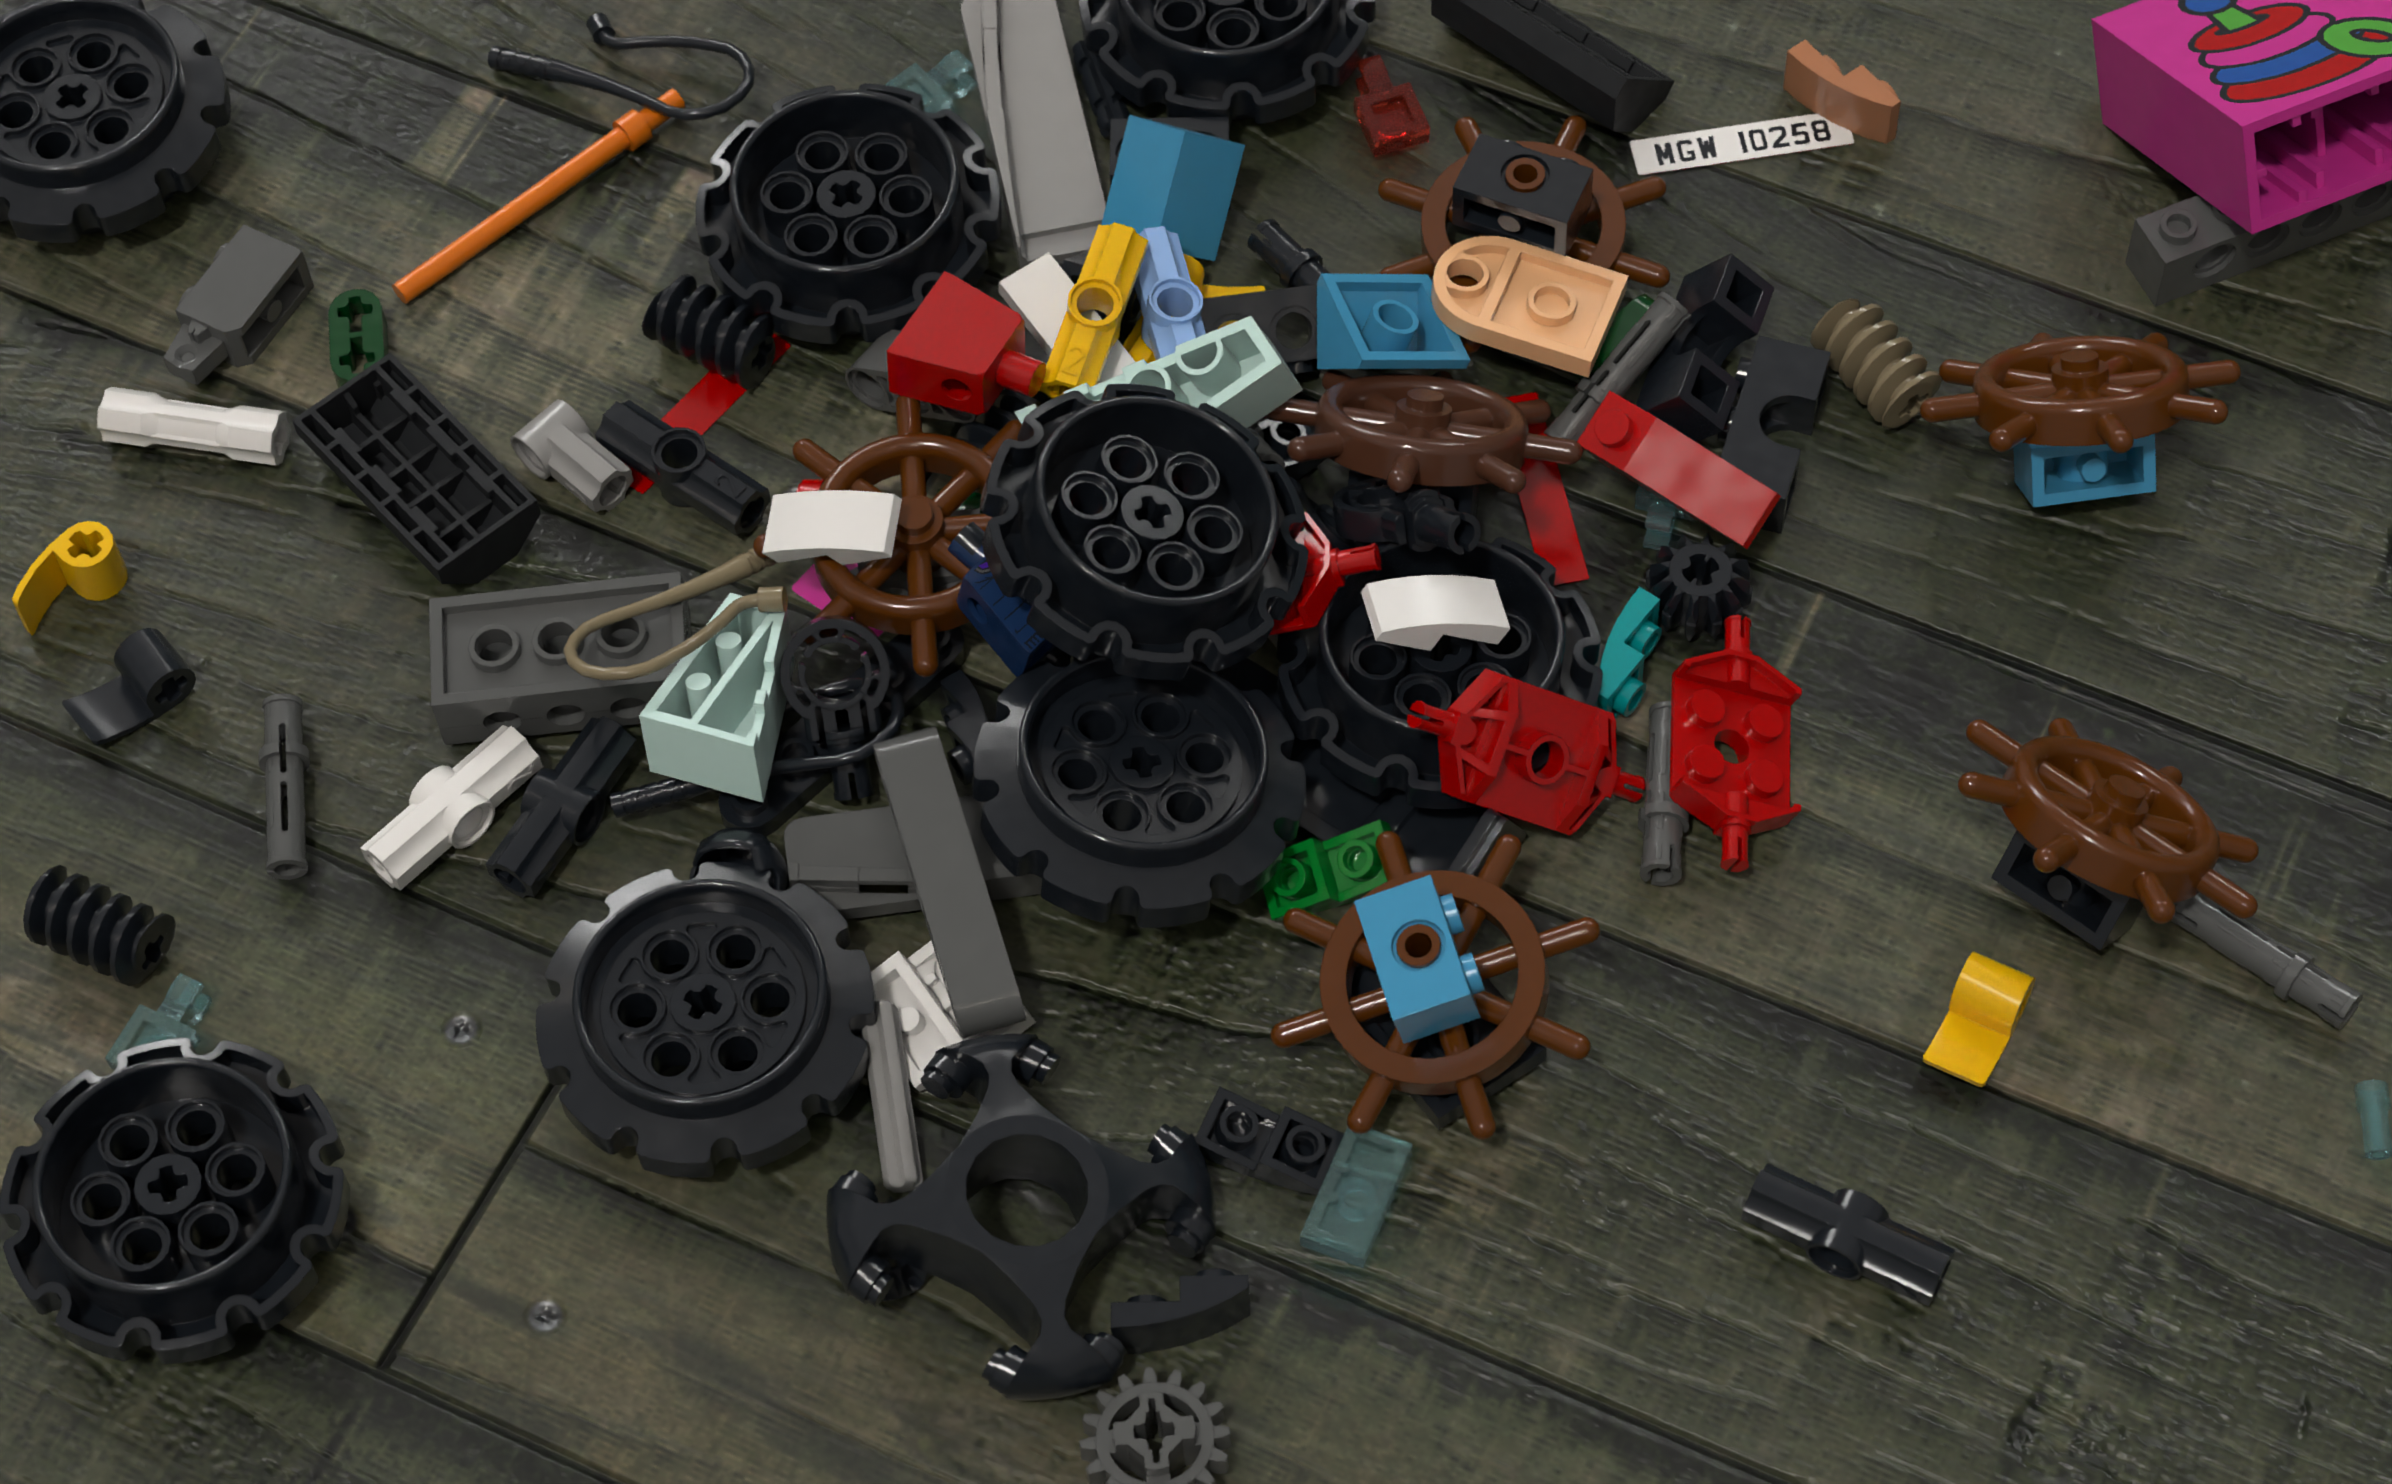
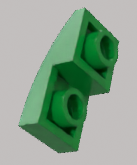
(1327, 872)

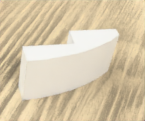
(832, 523)
(1425, 607)

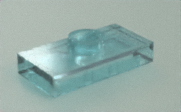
(1356, 1196)

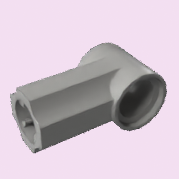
(562, 447)

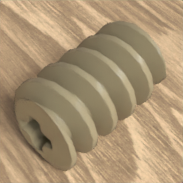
(1875, 361)

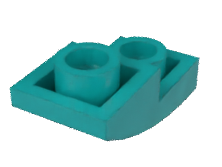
(1623, 658)

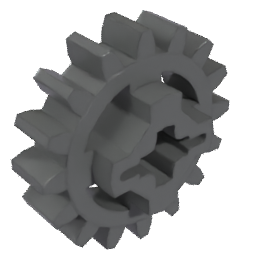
(1186, 1439)

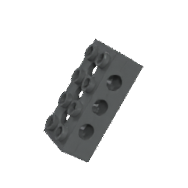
(504, 660)

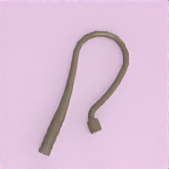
(738, 568)

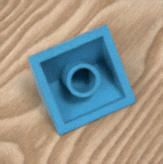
(1174, 182)
(1382, 324)

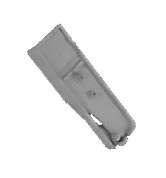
(1035, 126)

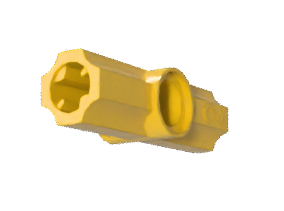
(1102, 286)

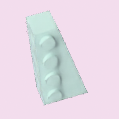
(1225, 368)

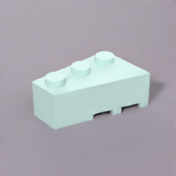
(722, 707)

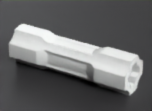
(237, 432)

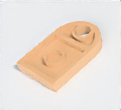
(1528, 301)

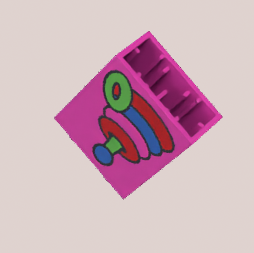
(2253, 98)

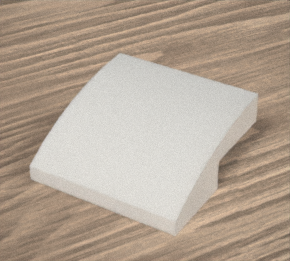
(924, 1008)

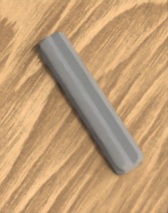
(892, 1101)

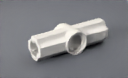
(451, 807)

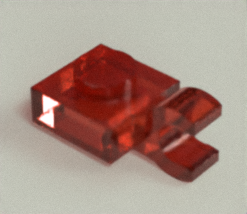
(1386, 113)

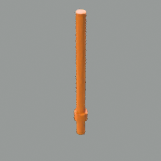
(628, 133)

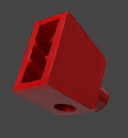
(962, 350)

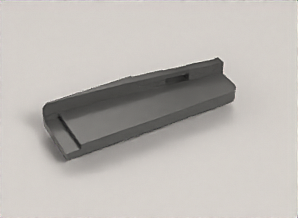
(864, 848)

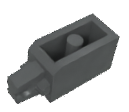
(237, 304)

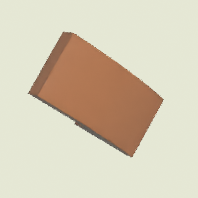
(1849, 100)

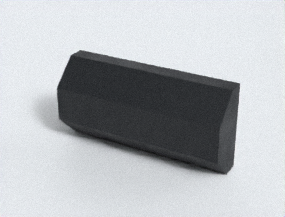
(1562, 57)
(421, 472)

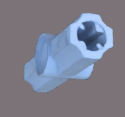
(1167, 291)

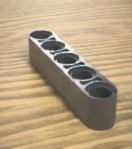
(949, 883)

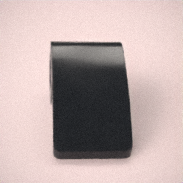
(149, 685)

